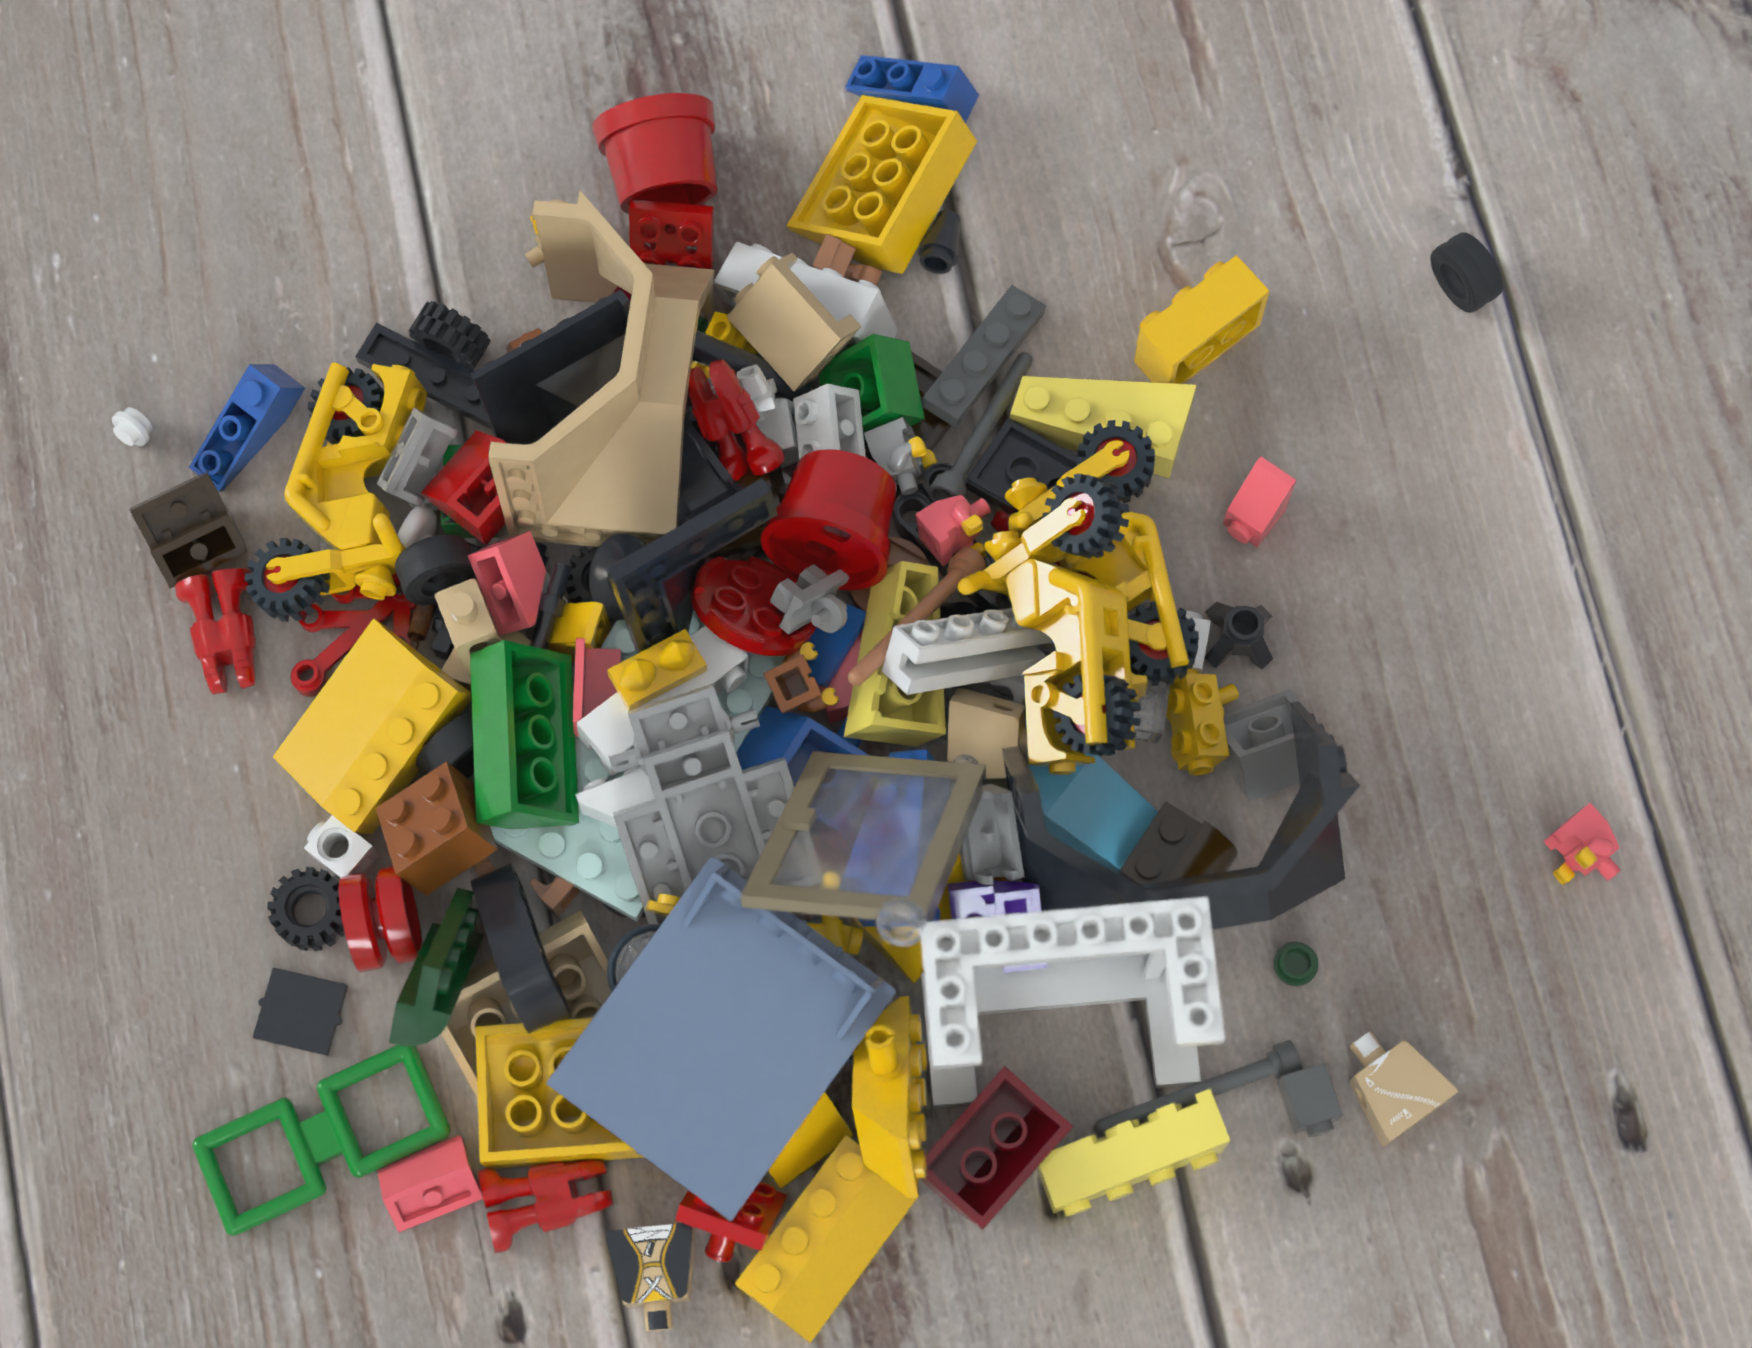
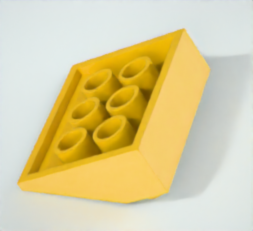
(885, 180)
(369, 727)
(521, 1115)

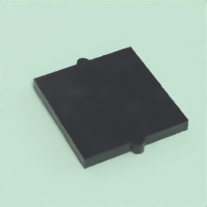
(300, 1011)

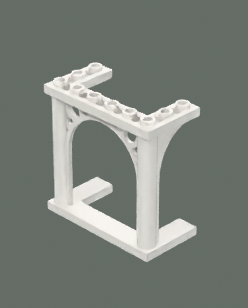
(1092, 958)

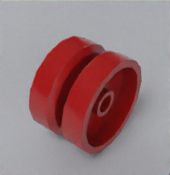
(379, 919)

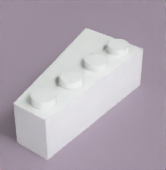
(834, 291)

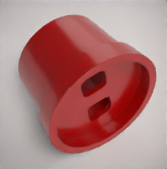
(660, 148)
(834, 518)

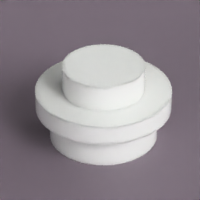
(131, 427)

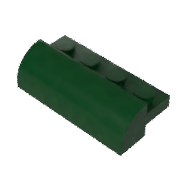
(437, 974)

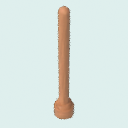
(961, 565)

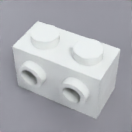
(829, 420)

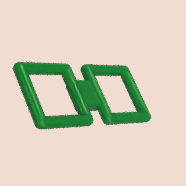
(320, 1138)

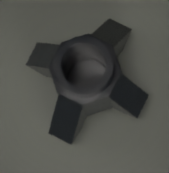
(1239, 634)

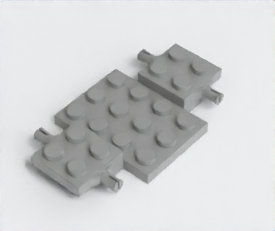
(700, 793)

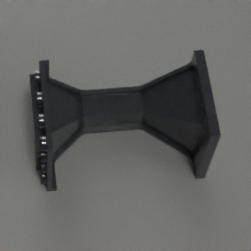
(553, 376)
(1297, 865)

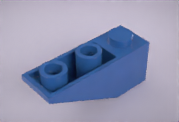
(914, 83)
(247, 422)

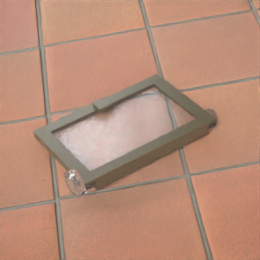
(869, 840)

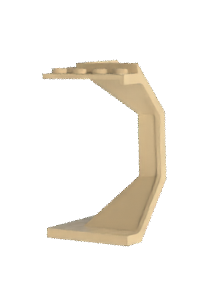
(620, 452)

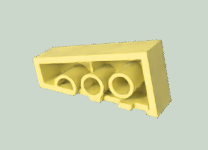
(1070, 407)
(878, 706)
(1134, 1154)

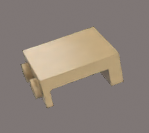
(789, 323)

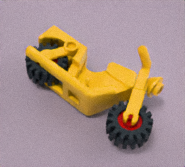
(332, 496)
(1160, 637)
(1066, 694)

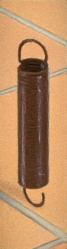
(420, 623)

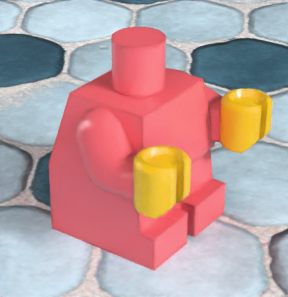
(951, 526)
(1585, 844)

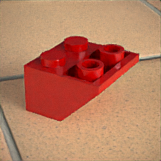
(468, 490)

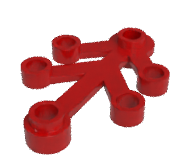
(356, 622)

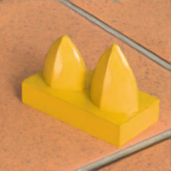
(657, 670)

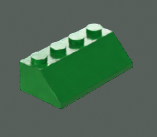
(523, 737)

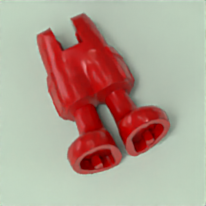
(731, 413)
(225, 640)
(554, 1193)

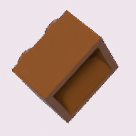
(434, 829)

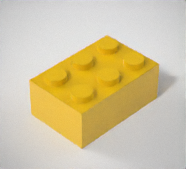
(1201, 323)

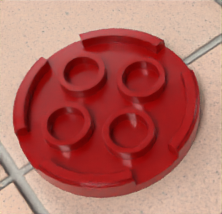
(736, 606)

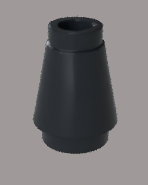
(941, 243)

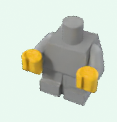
(900, 453)

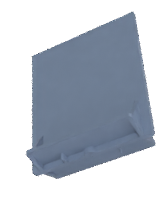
(721, 1039)

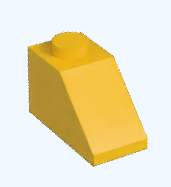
(580, 620)

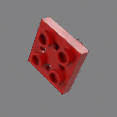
(670, 231)
(749, 1226)

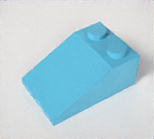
(1096, 808)

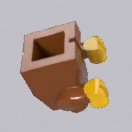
(794, 686)

